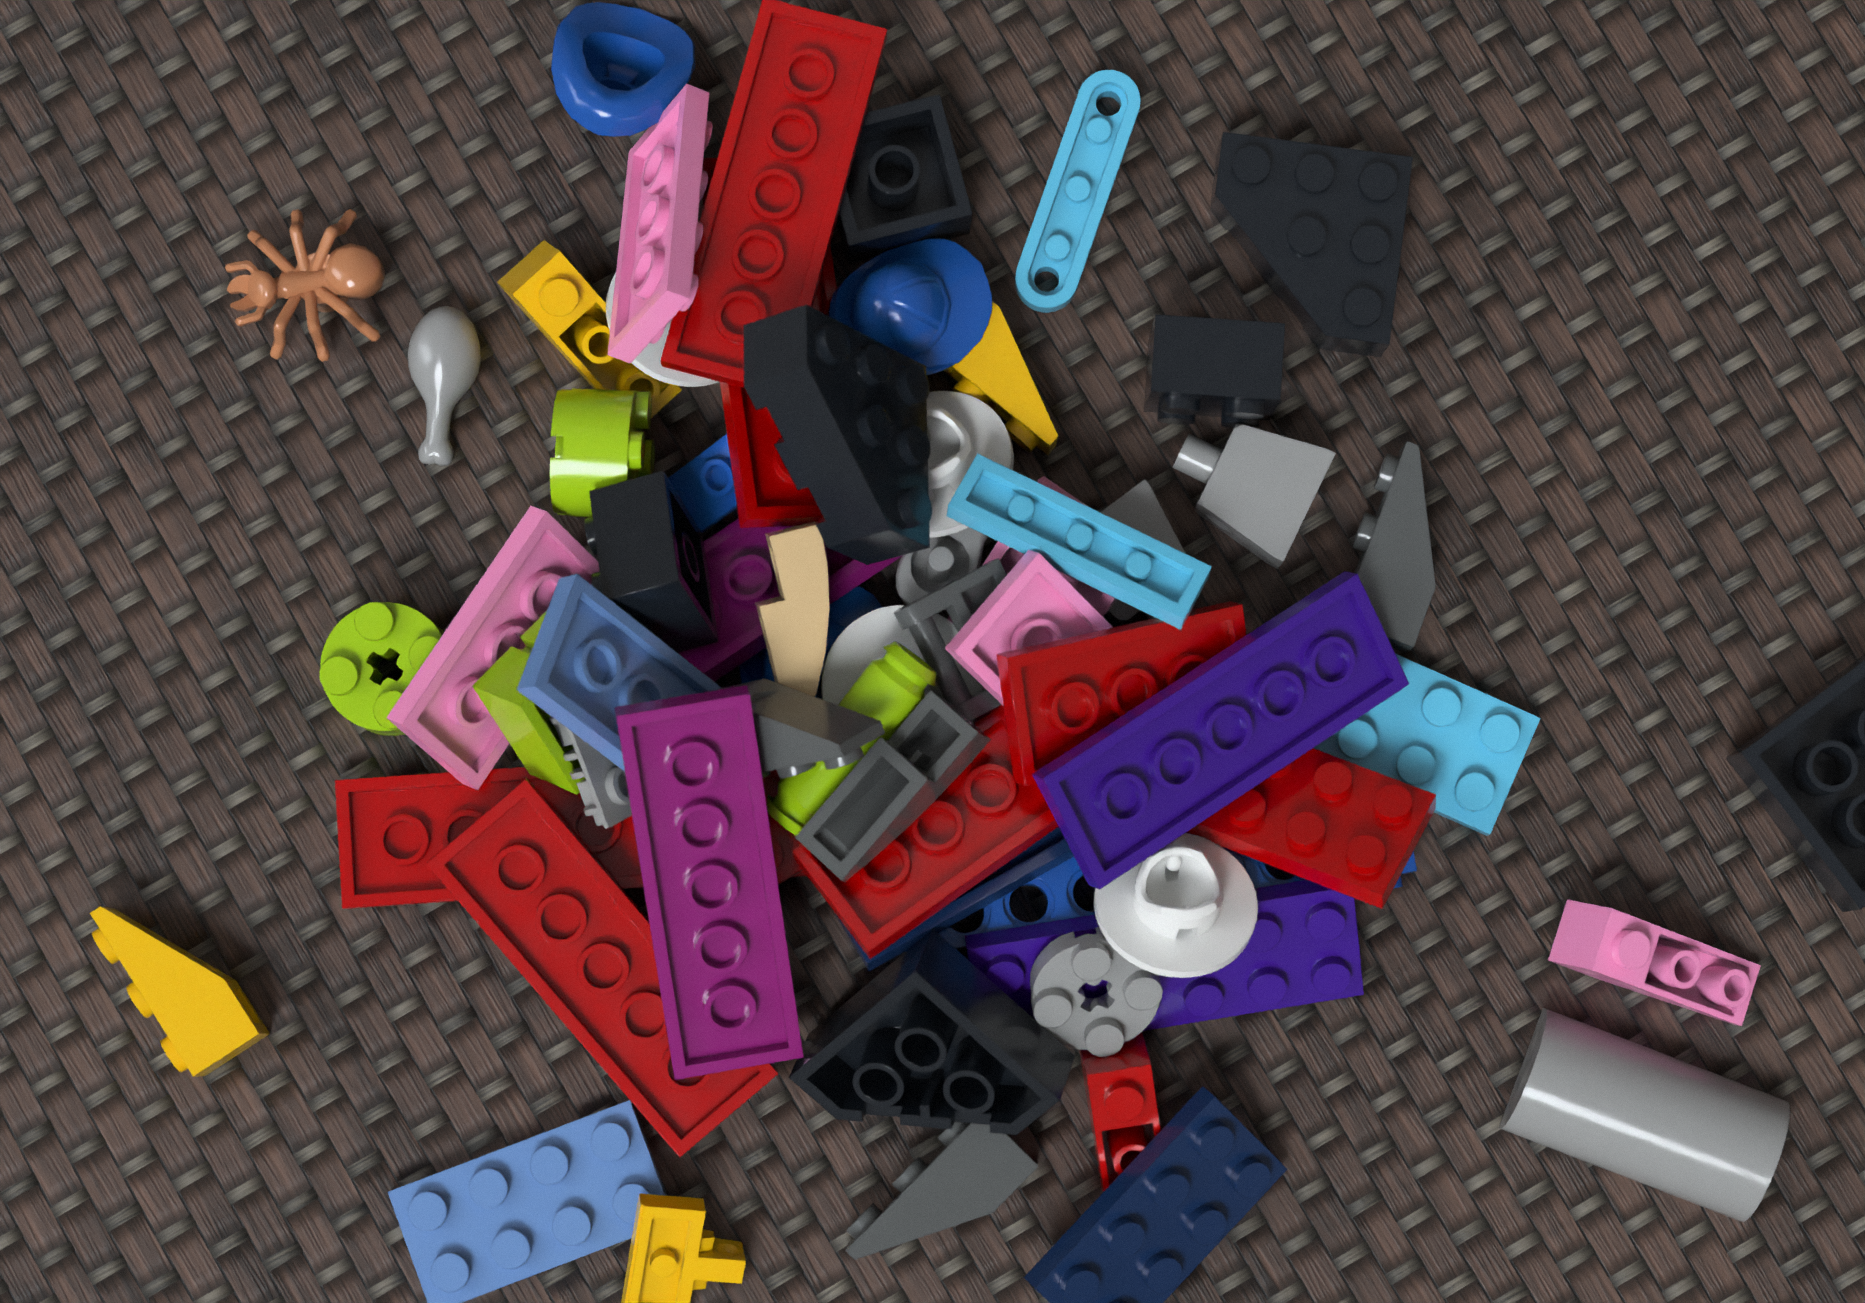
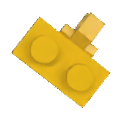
(674, 1253)

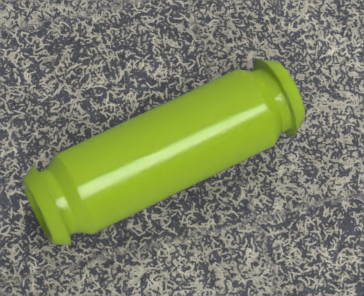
(884, 691)

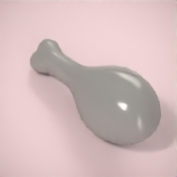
(443, 366)
(940, 564)

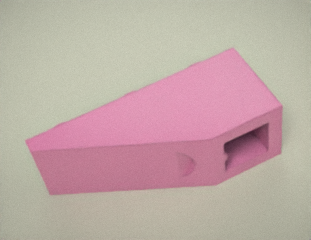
(1653, 961)

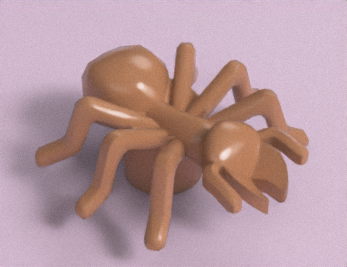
(319, 279)

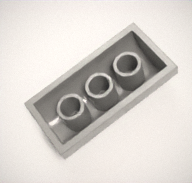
(1647, 1116)

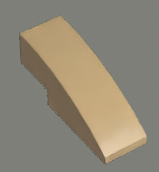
(798, 619)

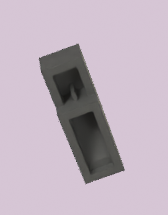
(892, 786)

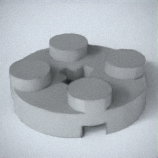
(1091, 1023)

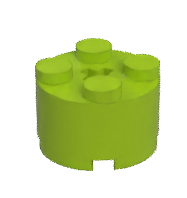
(597, 444)
(356, 650)

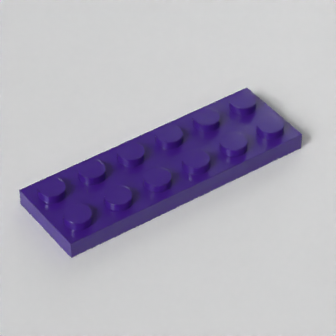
(1221, 729)
(1297, 956)

